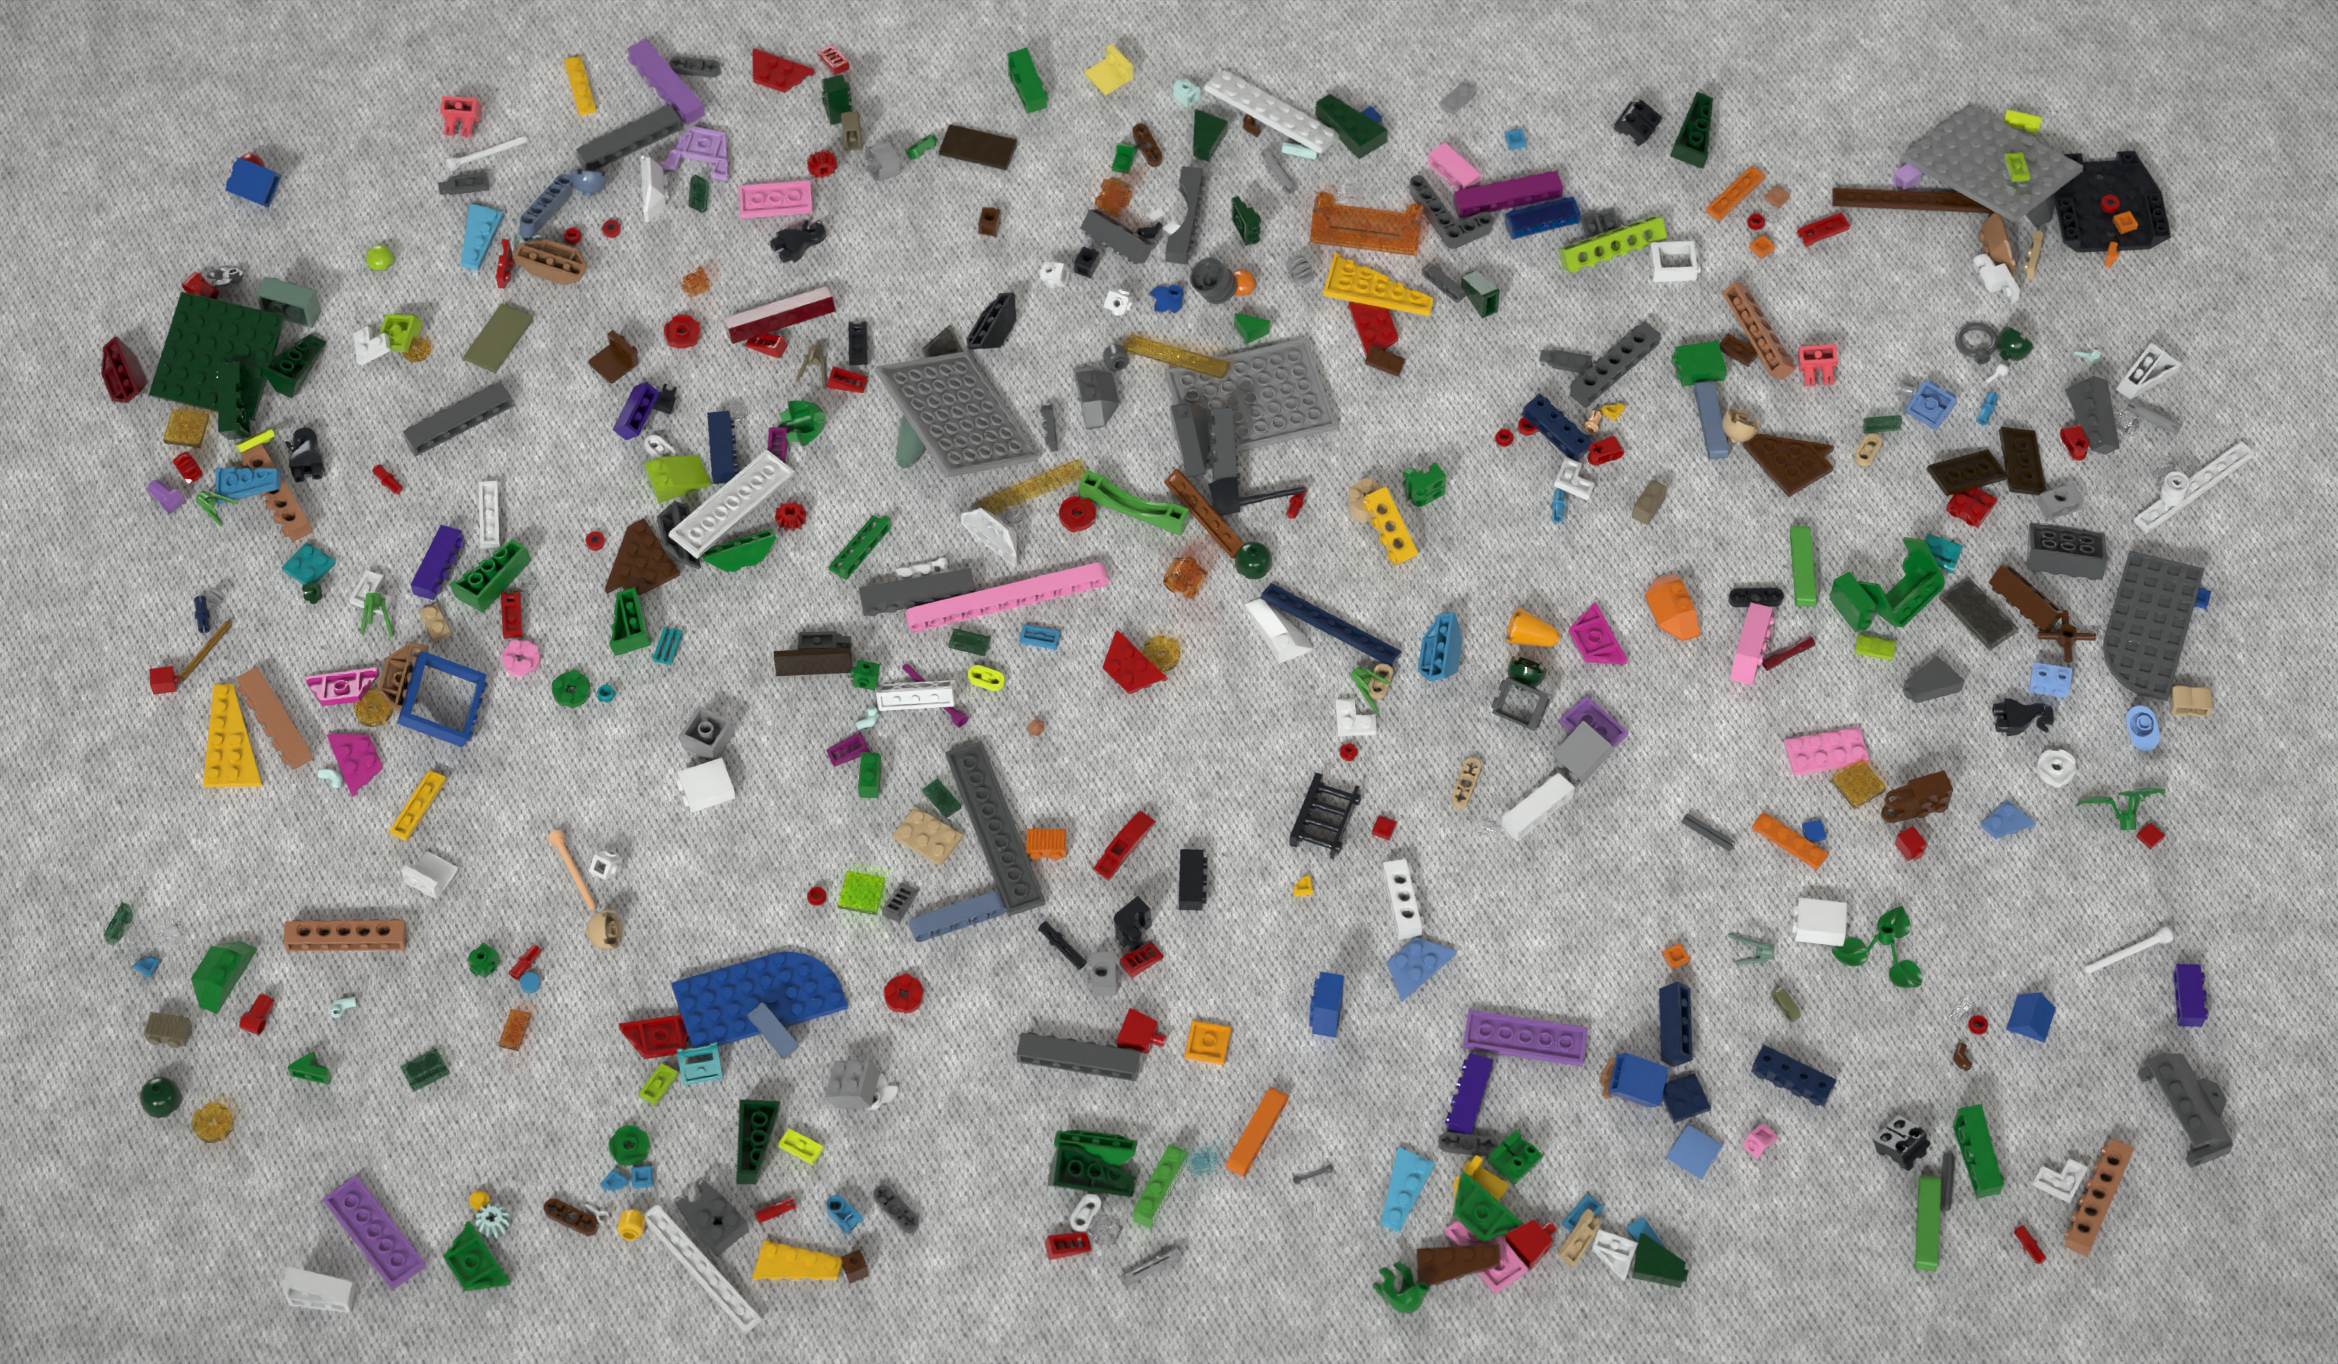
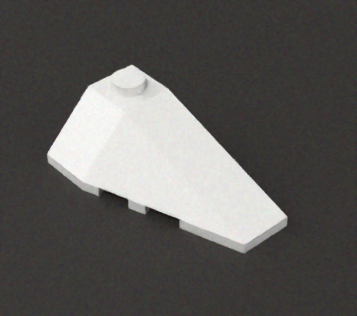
(1278, 632)

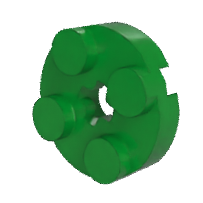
(571, 679)
(629, 1156)

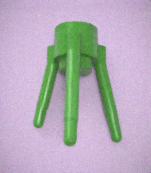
(207, 501)
(373, 602)
(1362, 679)

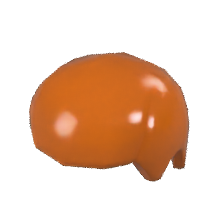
(1245, 283)

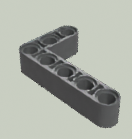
(1451, 233)

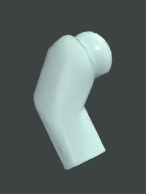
(870, 719)
(332, 775)
(341, 1005)

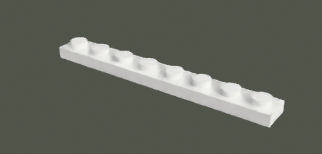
(2197, 486)
(702, 1269)

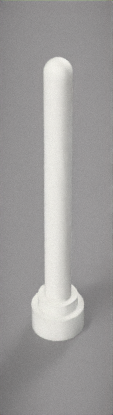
(454, 163)
(2162, 936)

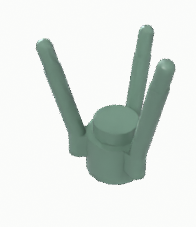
(1763, 950)

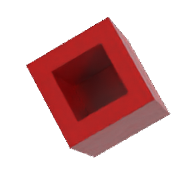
(163, 680)
(1911, 844)

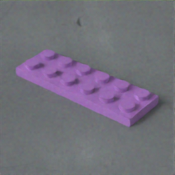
(1525, 1038)
(374, 1232)

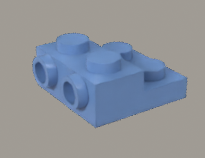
(1931, 404)

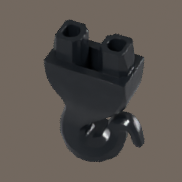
(796, 241)
(305, 457)
(2018, 716)

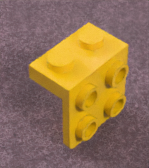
(1487, 1180)

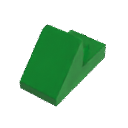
(1124, 157)
(305, 1069)

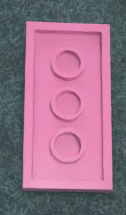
(775, 199)
(1826, 751)
(1496, 1278)

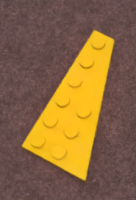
(1369, 287)
(228, 751)

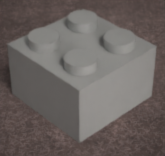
(706, 733)
(852, 1084)

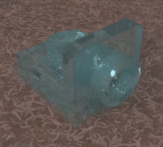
(1202, 1162)

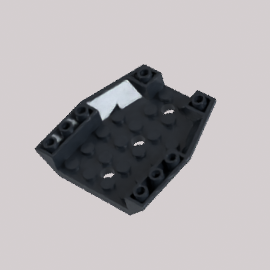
(2086, 224)

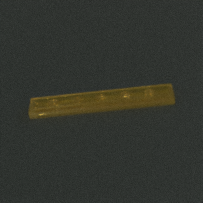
(1176, 356)
(1033, 487)

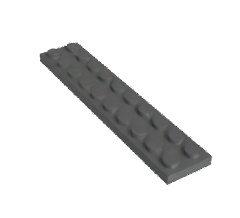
(995, 828)

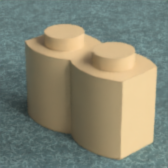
(2190, 701)

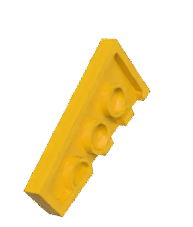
(788, 1262)

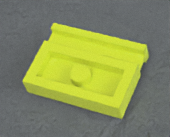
(262, 437)

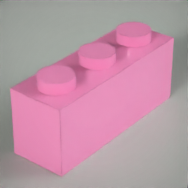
(1454, 167)

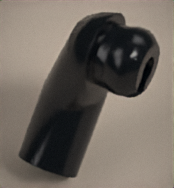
(1149, 232)

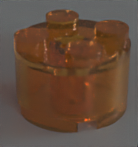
(1114, 196)
(1184, 577)

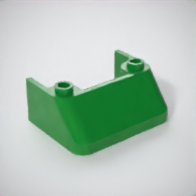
(1913, 591)

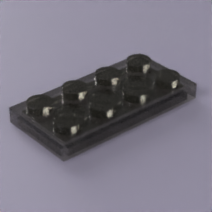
(1979, 613)

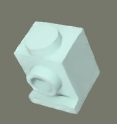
(1186, 92)

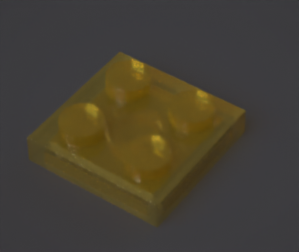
(186, 428)
(1858, 784)

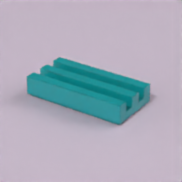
(672, 632)

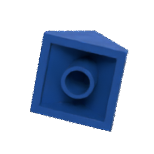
(2031, 1016)

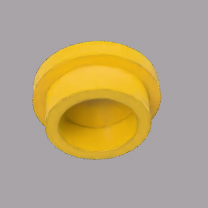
(479, 1199)

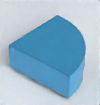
(146, 965)
(613, 1181)

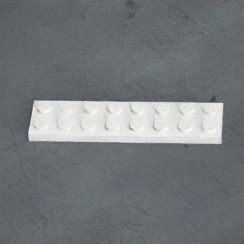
(1272, 111)
(731, 504)

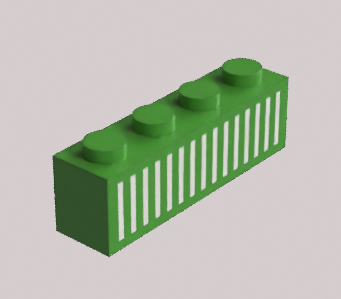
(1160, 1186)

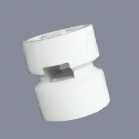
(2174, 488)

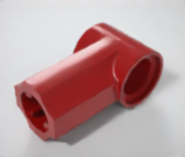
(197, 285)
(255, 1019)

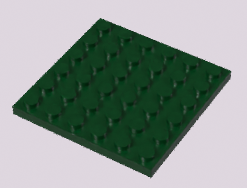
(211, 334)

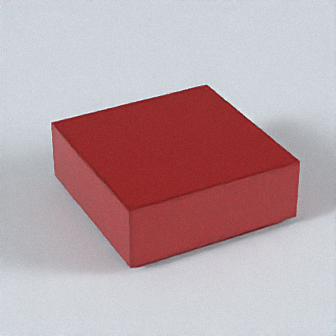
(2150, 836)

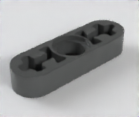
(695, 61)
(1443, 282)
(1463, 1137)
(910, 1215)

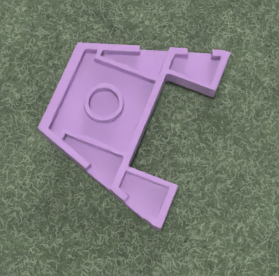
(701, 145)

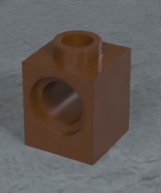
(989, 221)
(854, 1266)

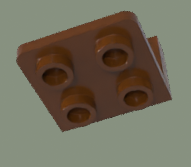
(615, 359)

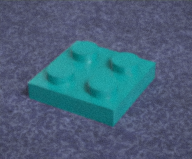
(308, 564)

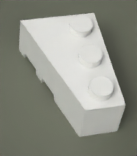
(2148, 371)
(318, 1290)

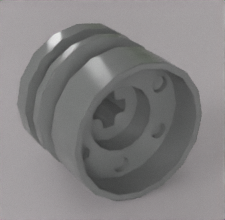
(1213, 280)

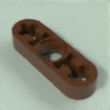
(1147, 138)
(555, 1215)

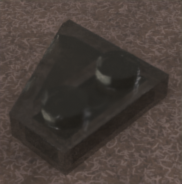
(943, 344)

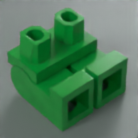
(1424, 487)
(1514, 1157)

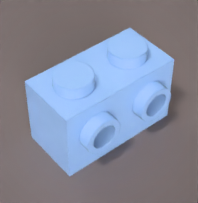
(2050, 680)

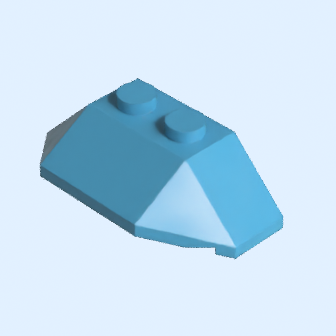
(1441, 648)

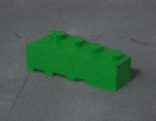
(492, 576)
(1977, 1151)

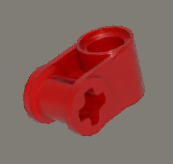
(2075, 441)
(1605, 451)

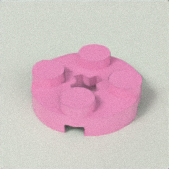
(525, 666)

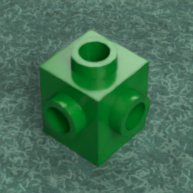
(865, 674)
(483, 960)

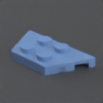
(1416, 964)

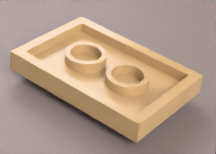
(928, 836)

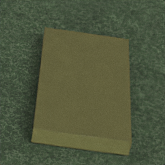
(498, 338)

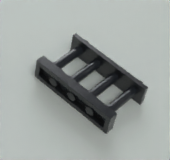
(1311, 802)

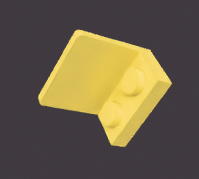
(1110, 72)

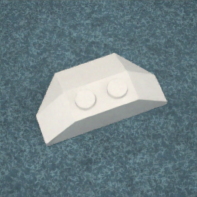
(653, 187)
(992, 532)

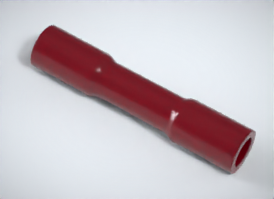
(1778, 658)

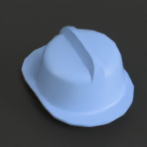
(2143, 728)

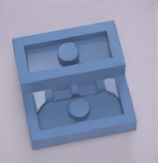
(1694, 1151)

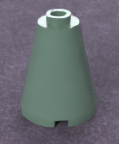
(908, 446)

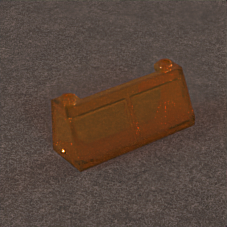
(1366, 227)

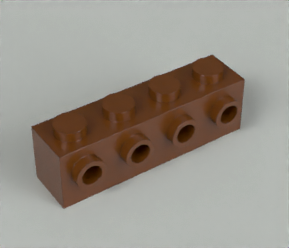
(2025, 597)

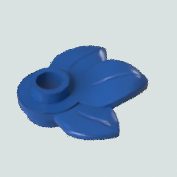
(1165, 299)

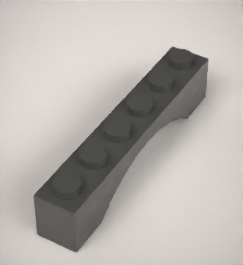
(1178, 244)

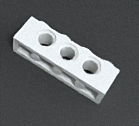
(1400, 871)

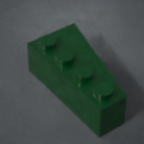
(1693, 137)

